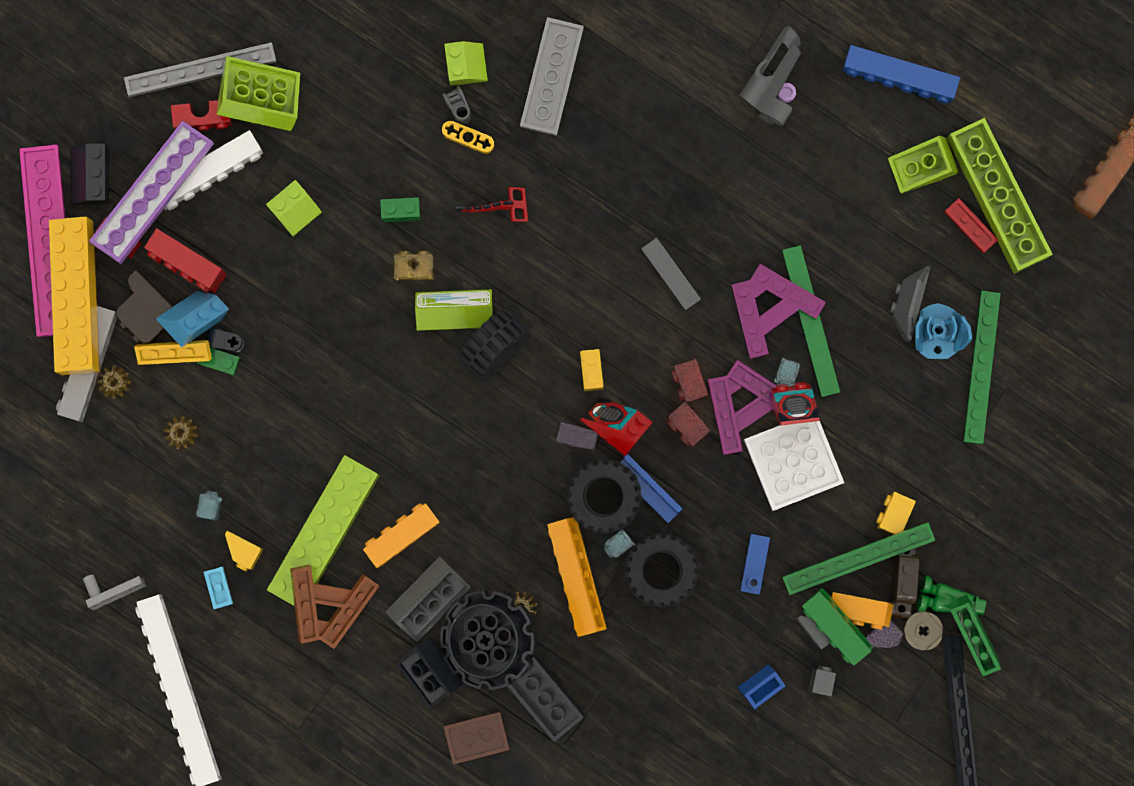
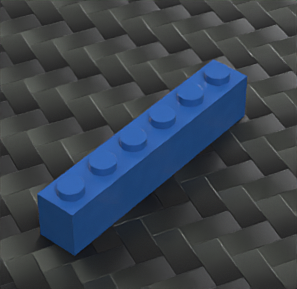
(901, 74)

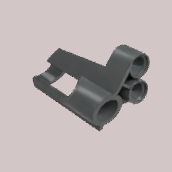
(763, 90)

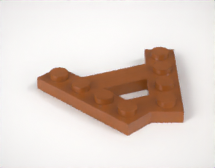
(349, 601)

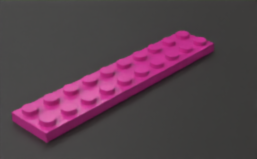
(42, 203)

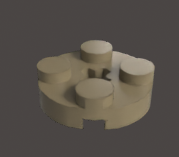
(934, 630)

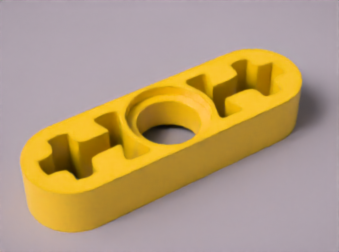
(453, 137)

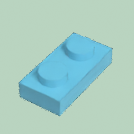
(218, 588)

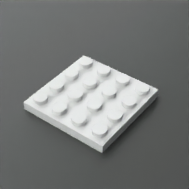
(793, 462)

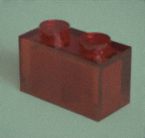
(690, 381)
(687, 424)

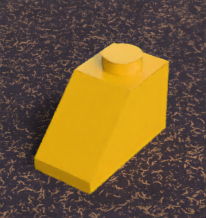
(242, 551)

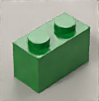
(400, 209)

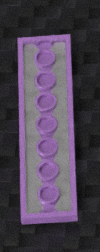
(151, 192)

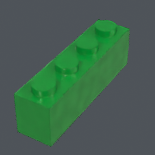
(837, 627)
(975, 635)

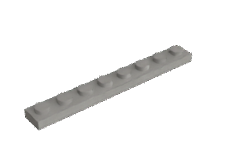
(194, 70)

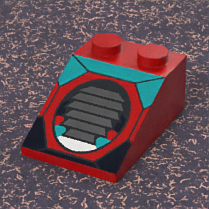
(794, 404)
(616, 424)

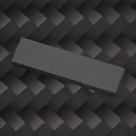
(670, 274)

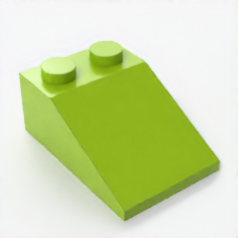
(923, 164)

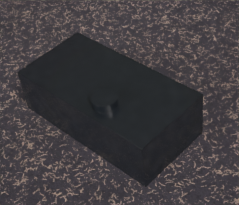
(546, 700)

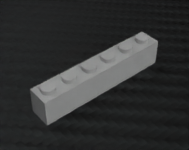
(81, 386)

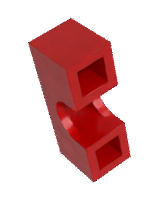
(184, 113)

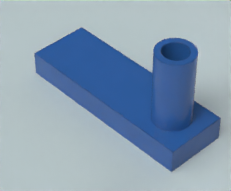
(755, 564)

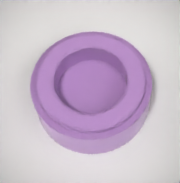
(787, 93)

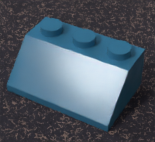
(193, 316)

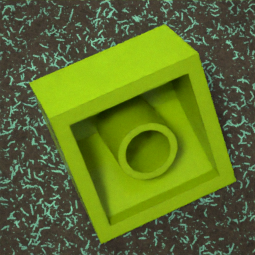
(465, 63)
(294, 208)

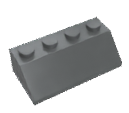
(428, 599)

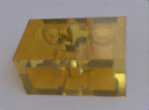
(403, 271)

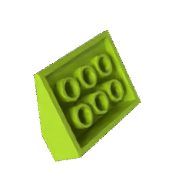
(259, 93)

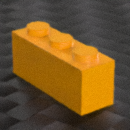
(864, 610)

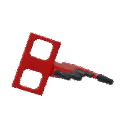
(502, 205)

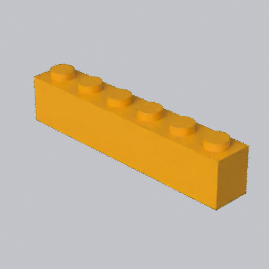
(576, 576)

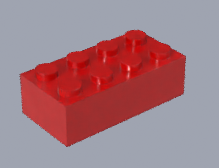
(182, 259)

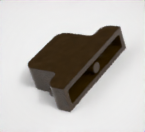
(142, 309)
(904, 583)

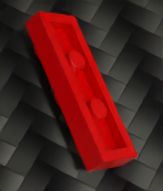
(970, 225)

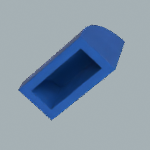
(761, 686)

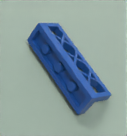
(652, 492)

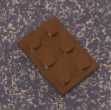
(476, 738)

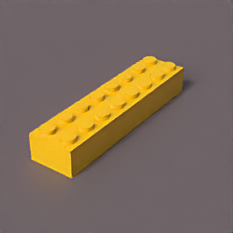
(73, 296)

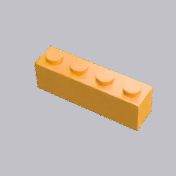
(401, 535)

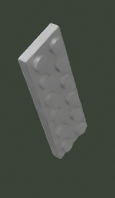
(551, 76)

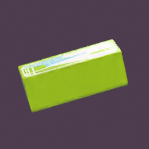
(452, 309)

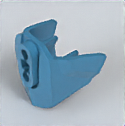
(953, 336)

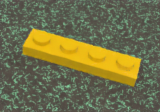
(172, 352)

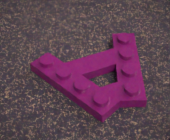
(756, 326)
(728, 421)

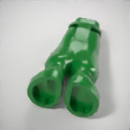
(944, 595)

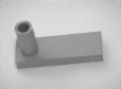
(100, 599)

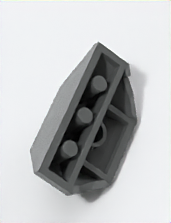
(908, 302)

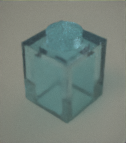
(787, 372)
(209, 506)
(618, 544)

